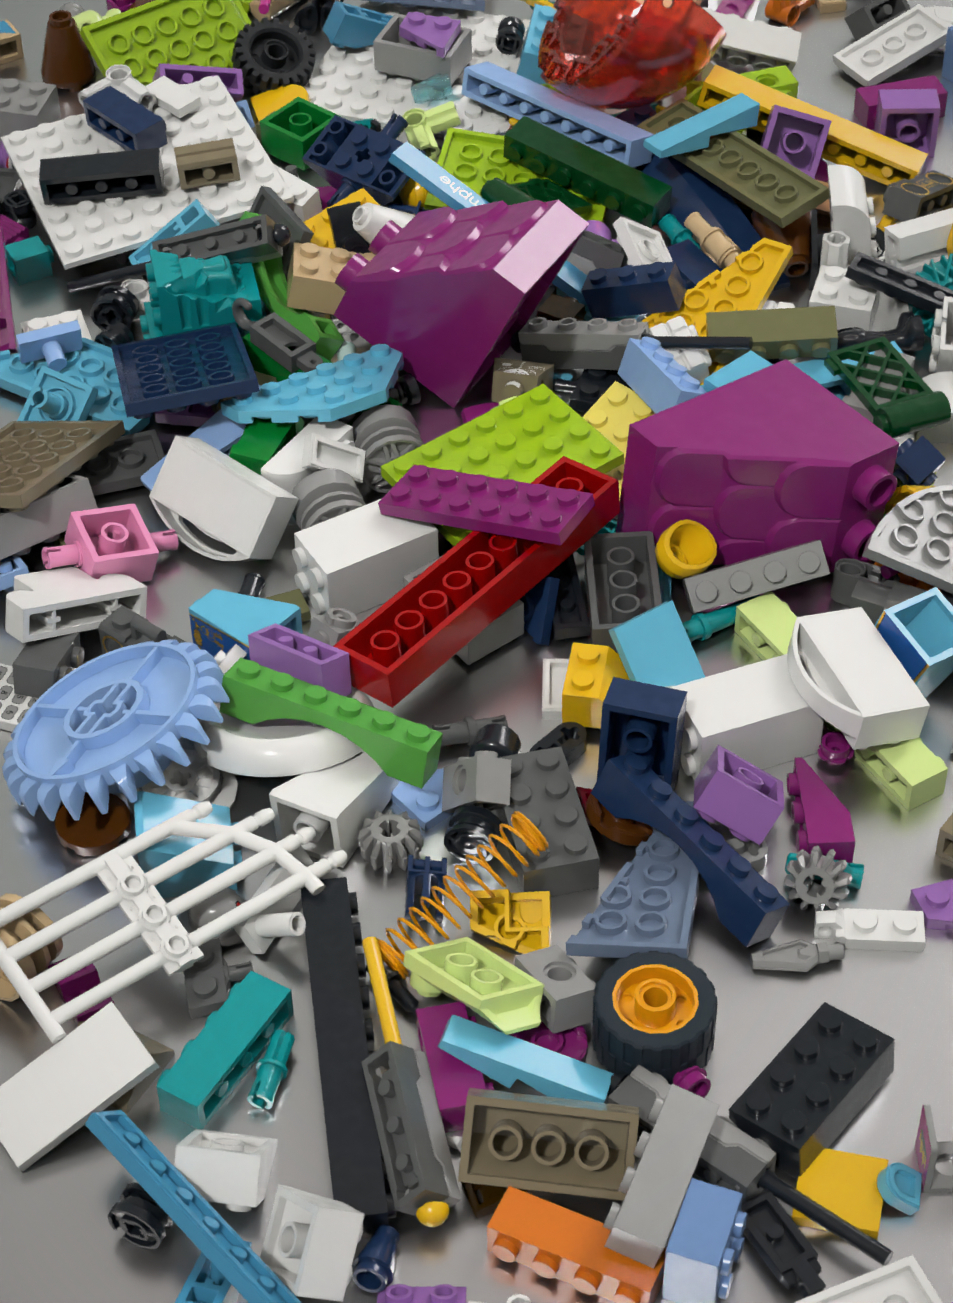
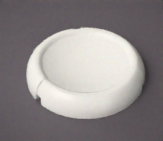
(275, 745)

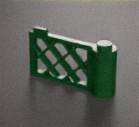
(534, 189)
(905, 411)

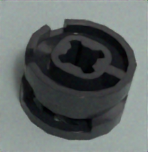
(116, 305)
(467, 829)
(139, 1217)

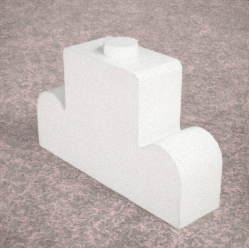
(67, 602)

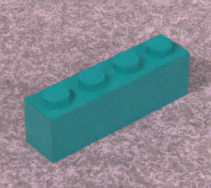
(224, 1050)

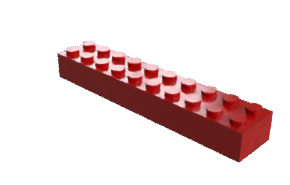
(465, 593)

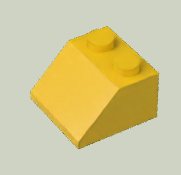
(588, 681)

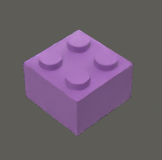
(909, 117)
(796, 138)
(738, 796)

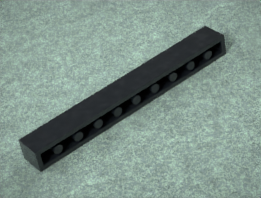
(342, 1042)

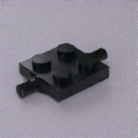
(588, 387)

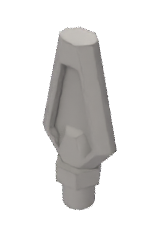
(796, 956)

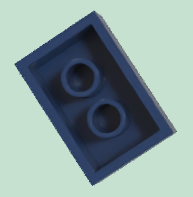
(645, 722)

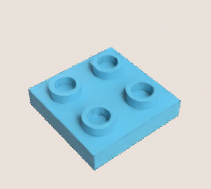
(58, 398)

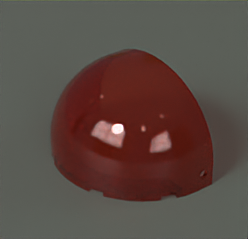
(626, 50)

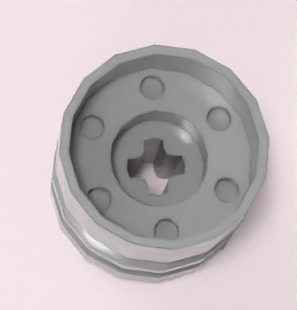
(385, 435)
(325, 496)

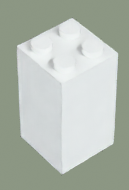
(360, 558)
(750, 714)

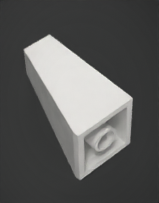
(332, 803)

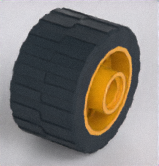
(654, 1015)

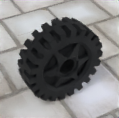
(273, 55)

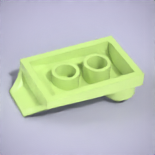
(479, 981)

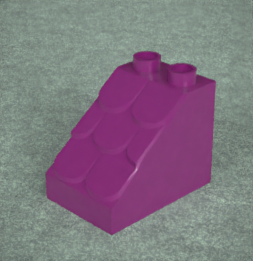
(457, 286)
(761, 468)

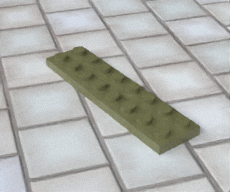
(745, 169)

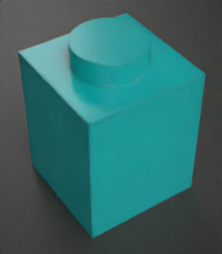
(29, 260)

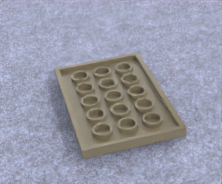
(45, 452)

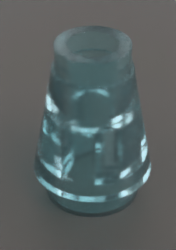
(432, 89)

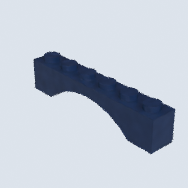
(740, 894)

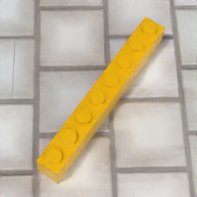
(846, 141)

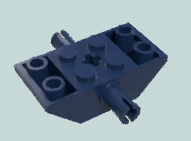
(358, 158)

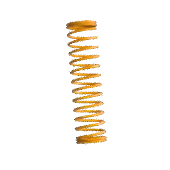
(530, 836)

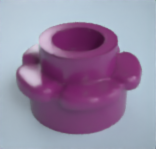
(835, 748)
(693, 1080)

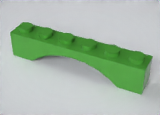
(273, 291)
(397, 745)

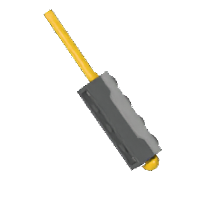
(407, 1114)

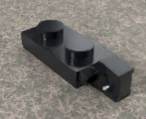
(782, 1245)

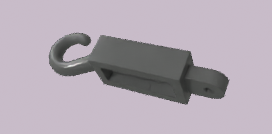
(273, 337)

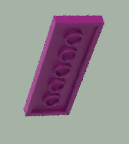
(487, 504)

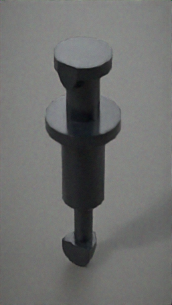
(400, 992)

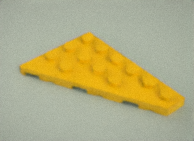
(736, 288)

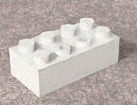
(221, 501)
(854, 679)

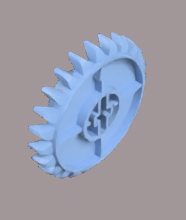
(113, 726)

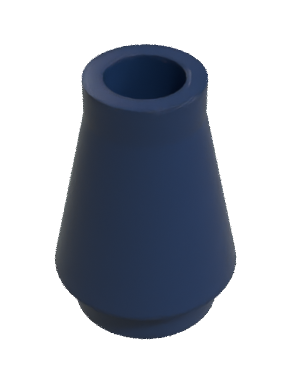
(376, 1262)

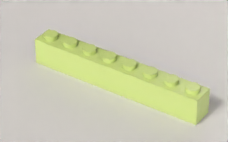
(904, 768)

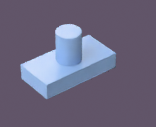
(50, 344)

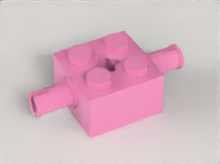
(110, 543)

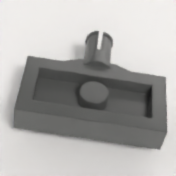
(210, 979)

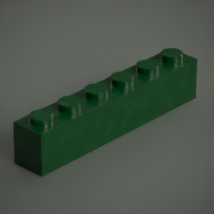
(587, 172)

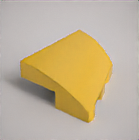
(513, 919)

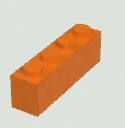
(569, 1248)

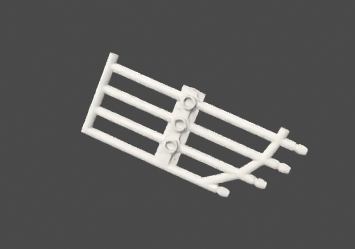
(147, 910)

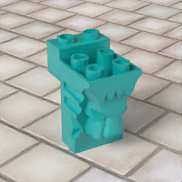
(195, 293)

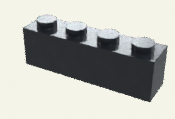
(101, 176)

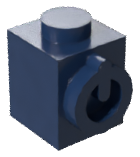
(917, 463)

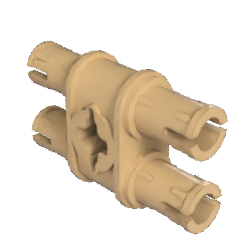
(712, 240)

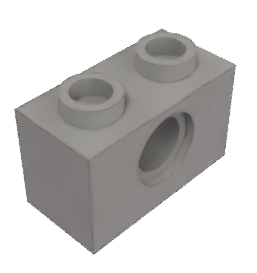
(477, 782)
(566, 989)

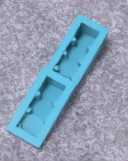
(695, 132)
(512, 1058)

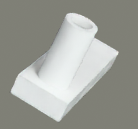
(277, 919)

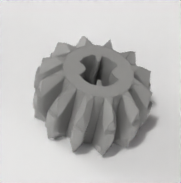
(390, 840)
(802, 874)

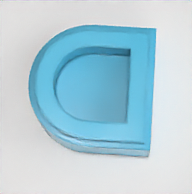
(900, 1187)

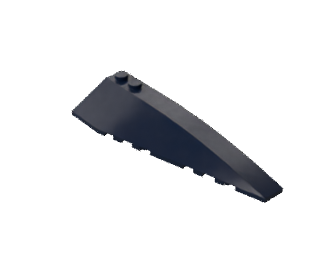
(697, 194)

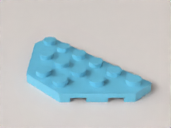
(90, 365)
(325, 392)

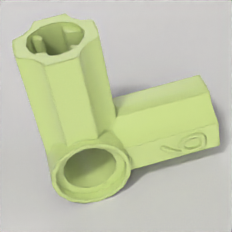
(424, 124)

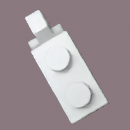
(872, 929)

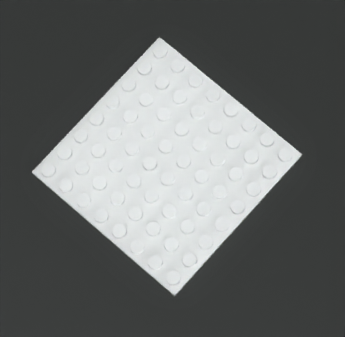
(356, 91)
(112, 226)

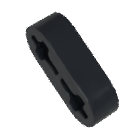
(571, 748)

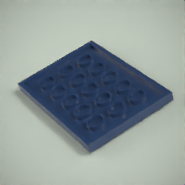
(184, 370)

